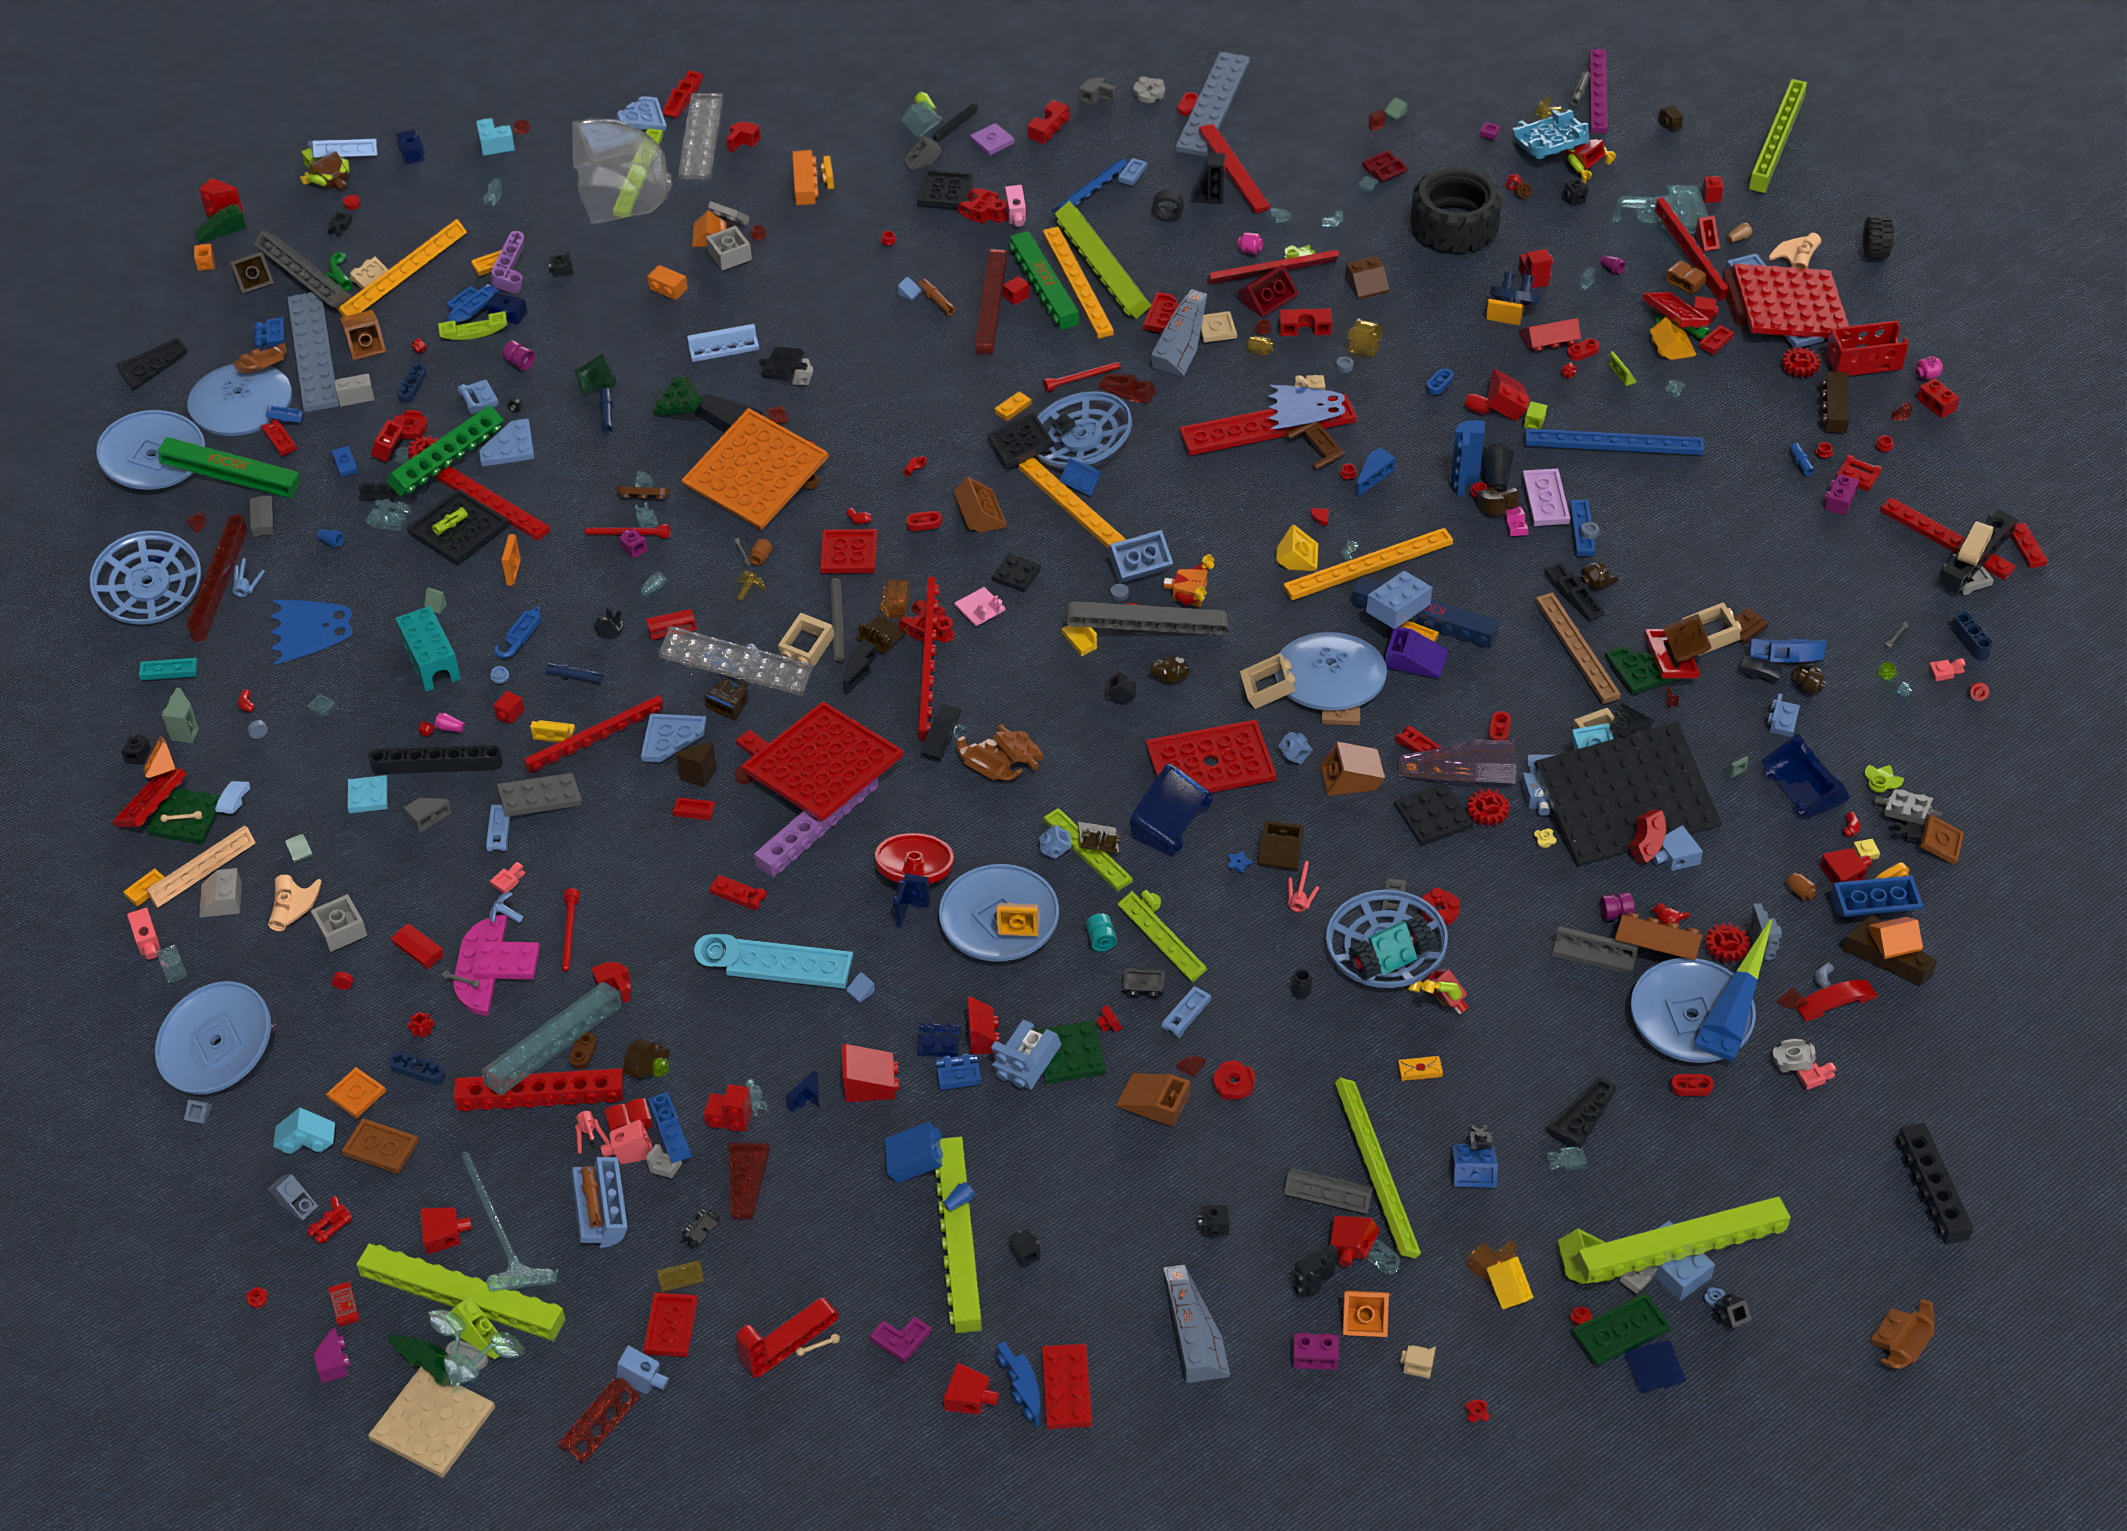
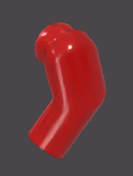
(913, 464)
(859, 518)
(244, 702)

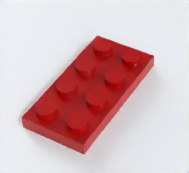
(1675, 309)
(148, 799)
(1066, 1386)

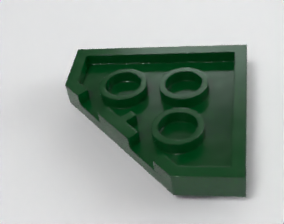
(678, 398)
(1636, 670)

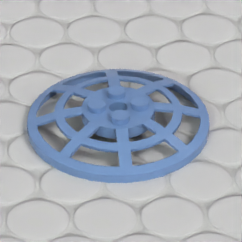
(1090, 427)
(143, 571)
(1399, 915)

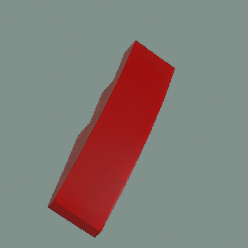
(681, 95)

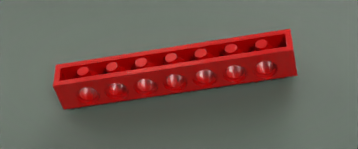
(542, 1090)

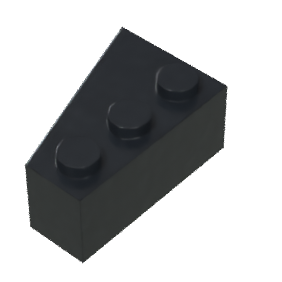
(1211, 181)

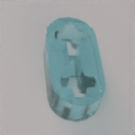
(1383, 1255)

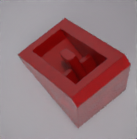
(1707, 234)

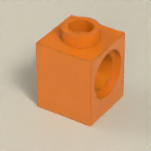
(204, 257)

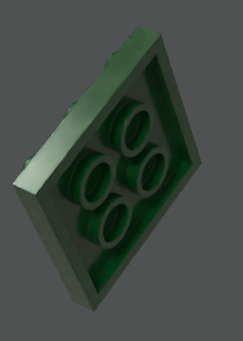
(185, 829)
(1078, 1055)

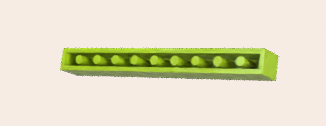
(1778, 136)
(1103, 260)
(1683, 1240)
(958, 1241)
(454, 1287)

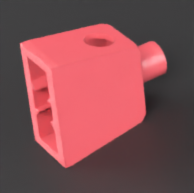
(145, 937)
(628, 1143)

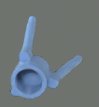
(241, 585)

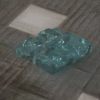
(388, 519)

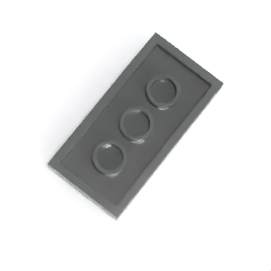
(539, 794)

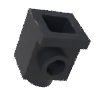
(561, 265)
(138, 746)

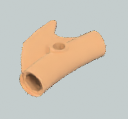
(1797, 250)
(291, 901)

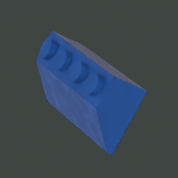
(1875, 896)

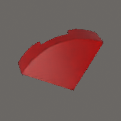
(1320, 515)

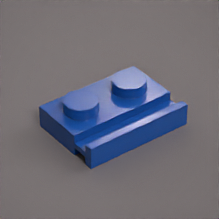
(1080, 476)

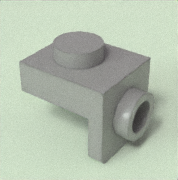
(801, 376)
(660, 1163)
(1638, 1279)

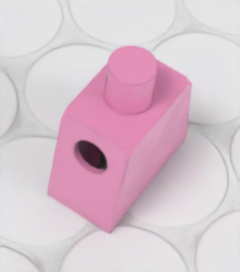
(1017, 212)

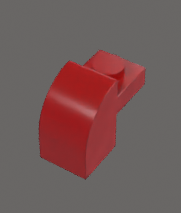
(743, 133)
(614, 975)

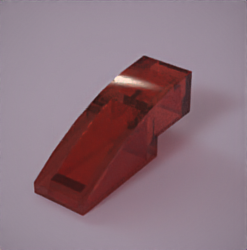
(1128, 387)

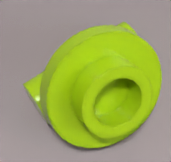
(1151, 900)

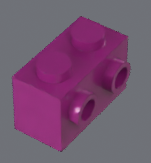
(1841, 494)
(1316, 1351)

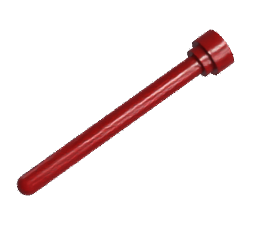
(1050, 384)
(662, 531)
(571, 898)

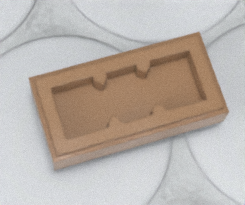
(1342, 717)

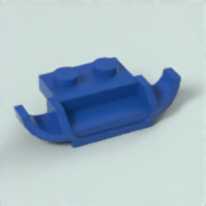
(469, 302)

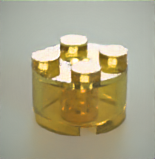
(1365, 337)

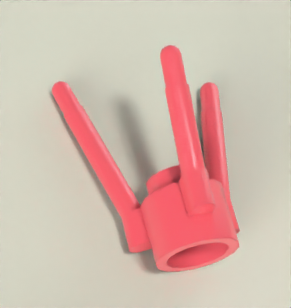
(1298, 902)
(586, 1124)

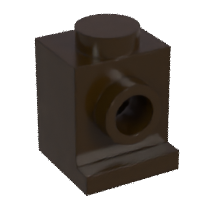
(1671, 118)

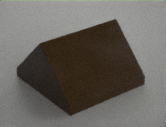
(251, 272)
(697, 764)

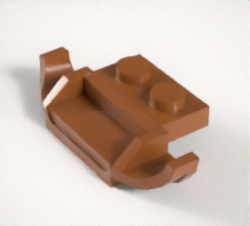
(260, 359)
(987, 759)
(1905, 1334)

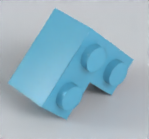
(494, 139)
(304, 1129)

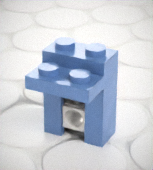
(1022, 1059)

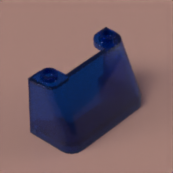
(1804, 777)
(1168, 810)

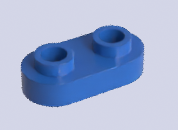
(1439, 381)

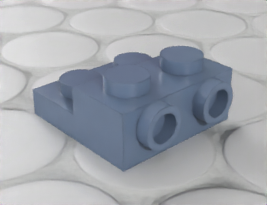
(1757, 923)

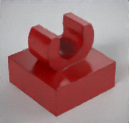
(1108, 1020)

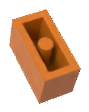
(667, 282)

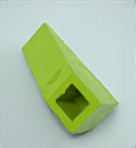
(478, 1327)

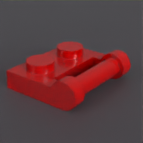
(1865, 479)

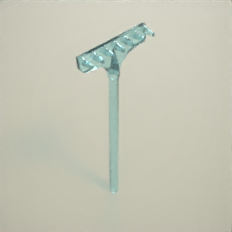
(517, 1274)

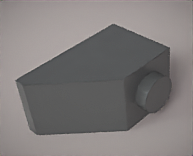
(923, 153)
(427, 812)

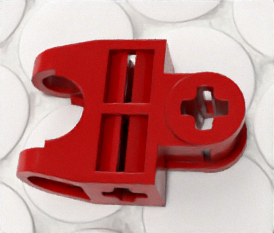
(984, 207)
(917, 623)

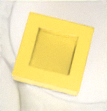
(1866, 847)

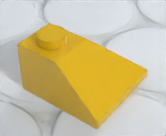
(1297, 551)

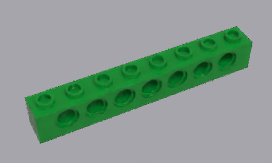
(399, 478)

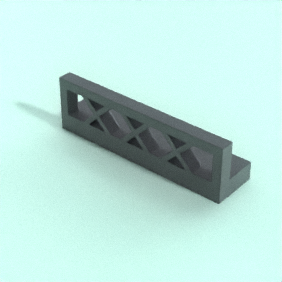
(1595, 953)
(1329, 1190)

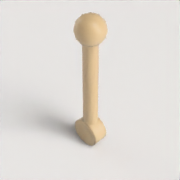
(197, 815)
(834, 1339)

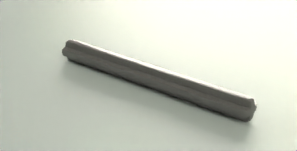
(837, 620)

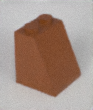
(362, 334)
(1351, 769)

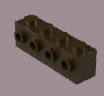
(1835, 402)

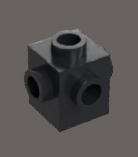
(1575, 192)
(1214, 1220)
(1732, 1311)

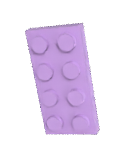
(1546, 497)

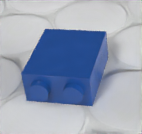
(913, 1152)

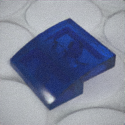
(1656, 1366)

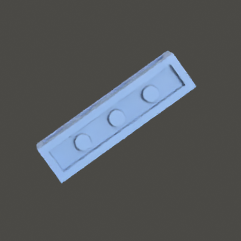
(360, 147)
(722, 340)

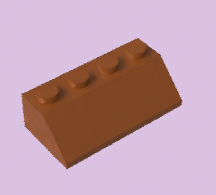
(1658, 936)

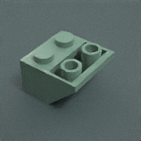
(180, 718)

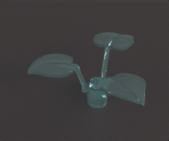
(459, 1367)

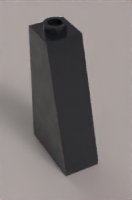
(720, 411)

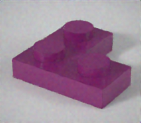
(901, 1343)

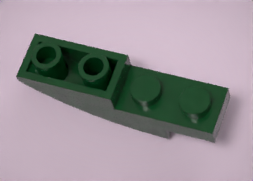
(422, 1353)

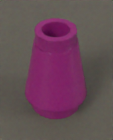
(1614, 264)

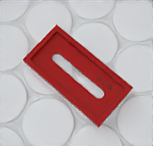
(1655, 639)

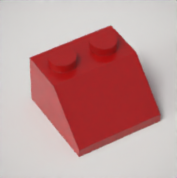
(218, 195)
(982, 1027)

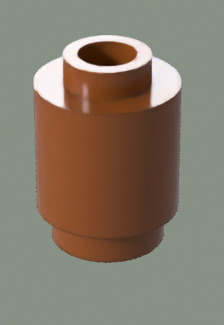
(760, 552)
(1801, 886)

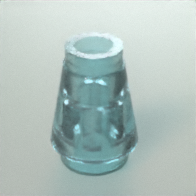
(654, 583)

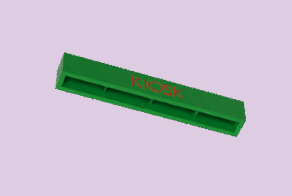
(1044, 280)
(228, 467)

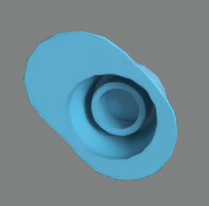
(717, 950)

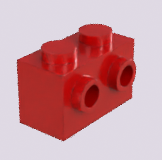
(1938, 398)

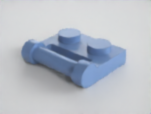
(483, 394)

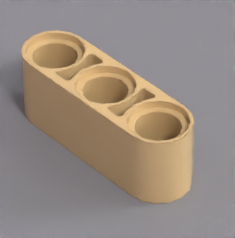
(1975, 543)

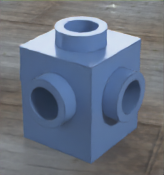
(1295, 747)
(1055, 842)

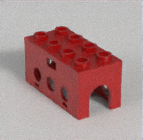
(1879, 355)

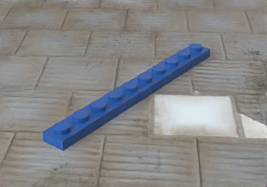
(1614, 441)

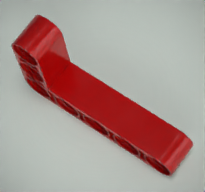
(762, 1354)

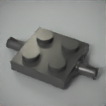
(1908, 806)

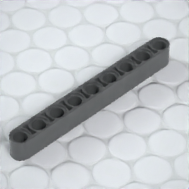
(1146, 618)

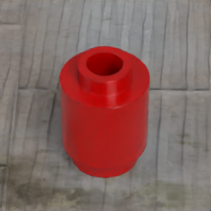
(1477, 404)

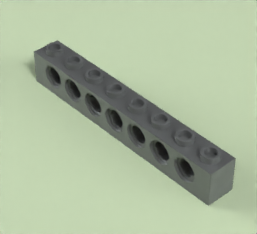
(302, 269)

